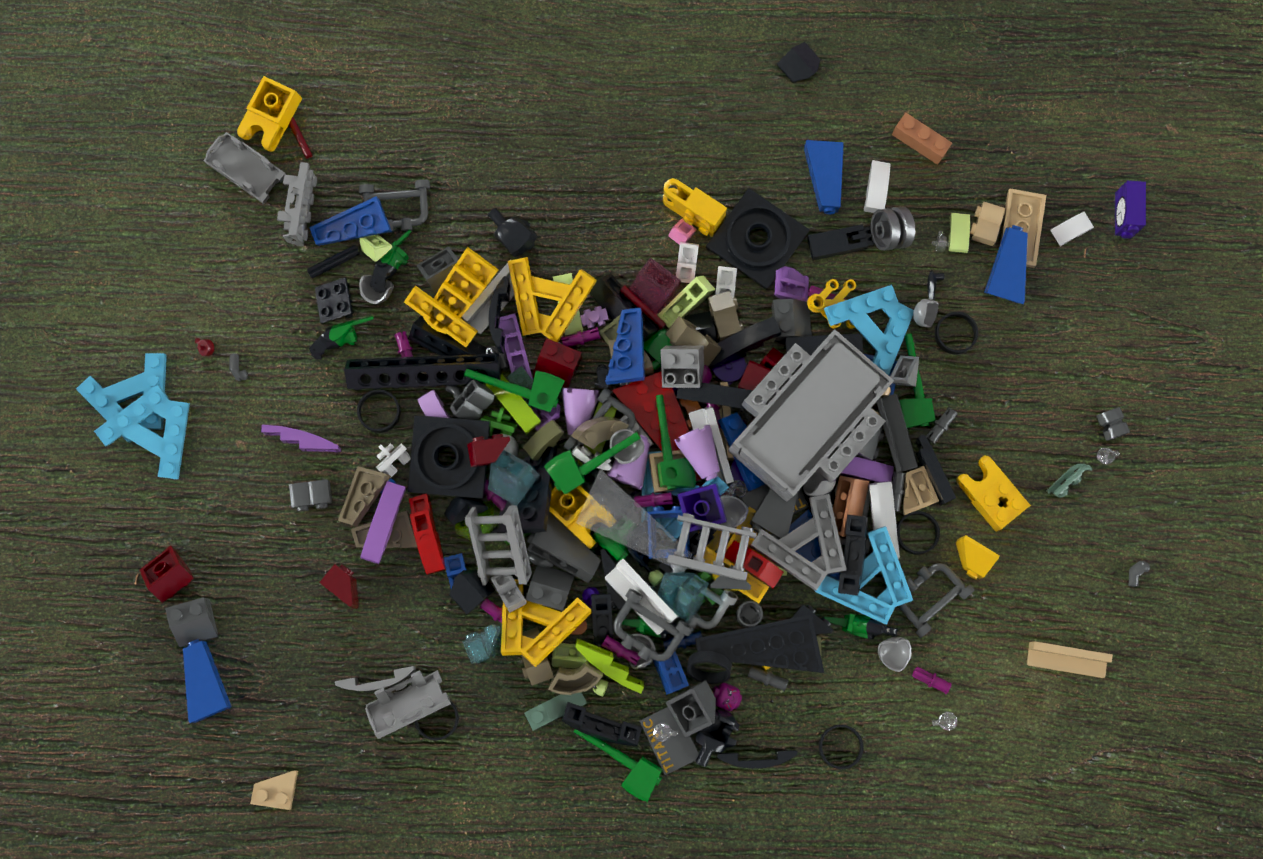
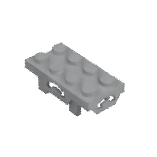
(243, 166)
(296, 218)
(406, 706)

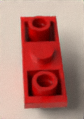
(756, 565)

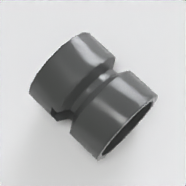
(1113, 424)
(749, 614)

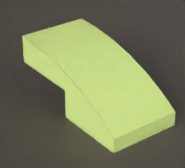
(959, 232)

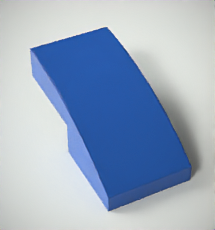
(454, 566)

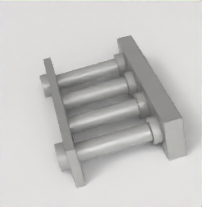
(513, 536)
(698, 562)

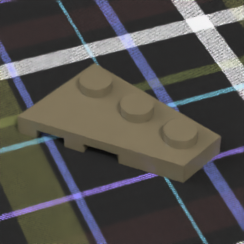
(361, 495)
(401, 536)

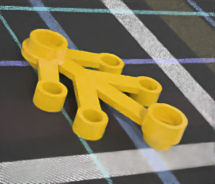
(823, 302)

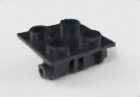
(334, 300)
(602, 372)

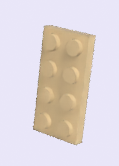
(1026, 211)

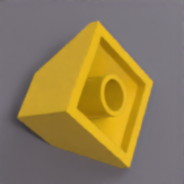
(975, 557)

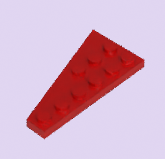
(641, 400)

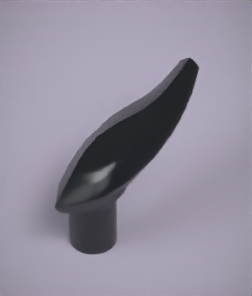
(931, 283)

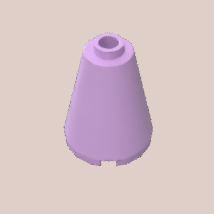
(578, 406)
(700, 451)
(631, 473)

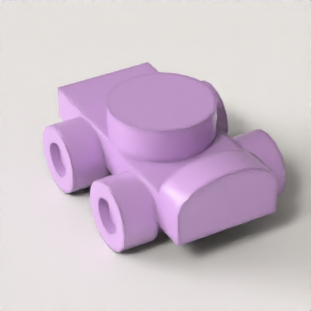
(590, 317)

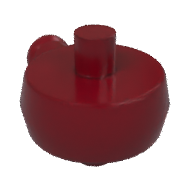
(205, 347)

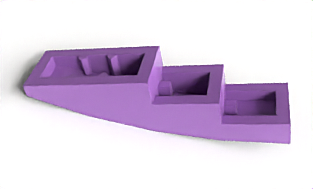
(514, 344)
(306, 441)
(868, 470)
(382, 522)

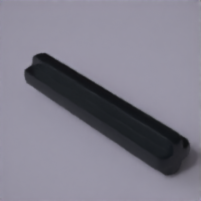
(333, 261)

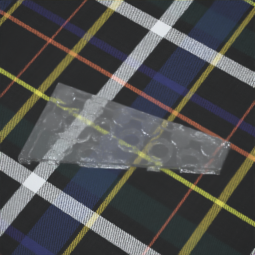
(623, 520)

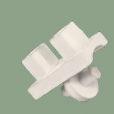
(398, 453)

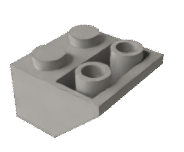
(682, 366)

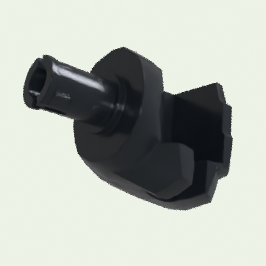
(513, 233)
(716, 736)

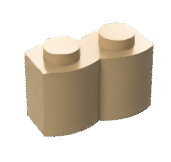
(987, 223)

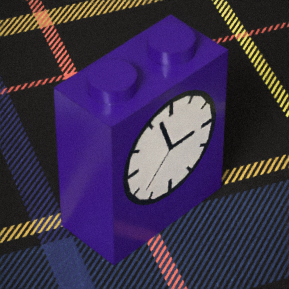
(1130, 208)

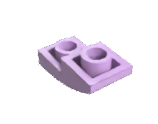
(432, 405)

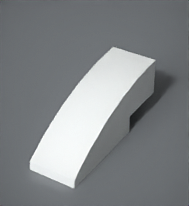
(877, 186)

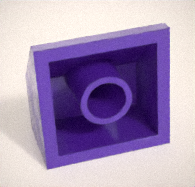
(704, 504)

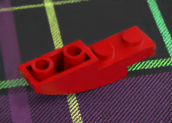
(425, 534)

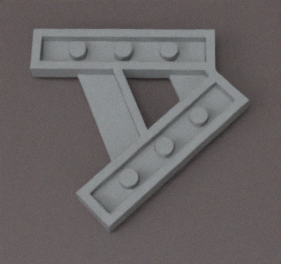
(783, 550)

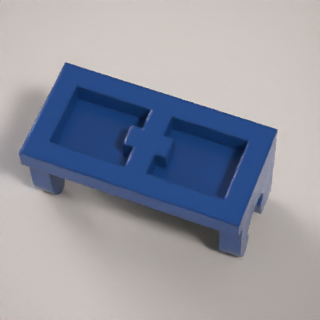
(671, 674)

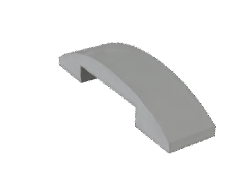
(400, 675)

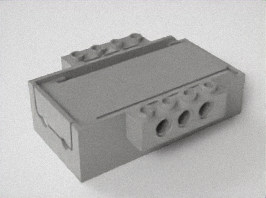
(811, 415)

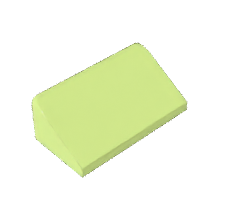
(374, 246)
(567, 656)

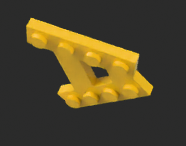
(528, 287)
(558, 628)

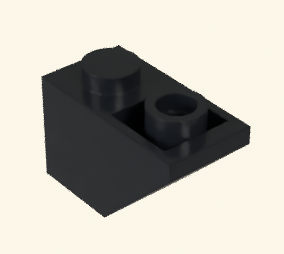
(821, 626)

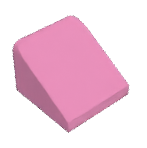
(682, 232)

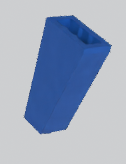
(825, 169)
(1009, 268)
(203, 683)

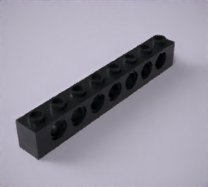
(413, 367)

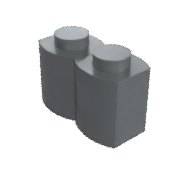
(472, 401)
(310, 494)

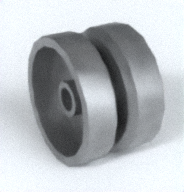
(892, 228)

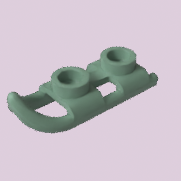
(1071, 478)

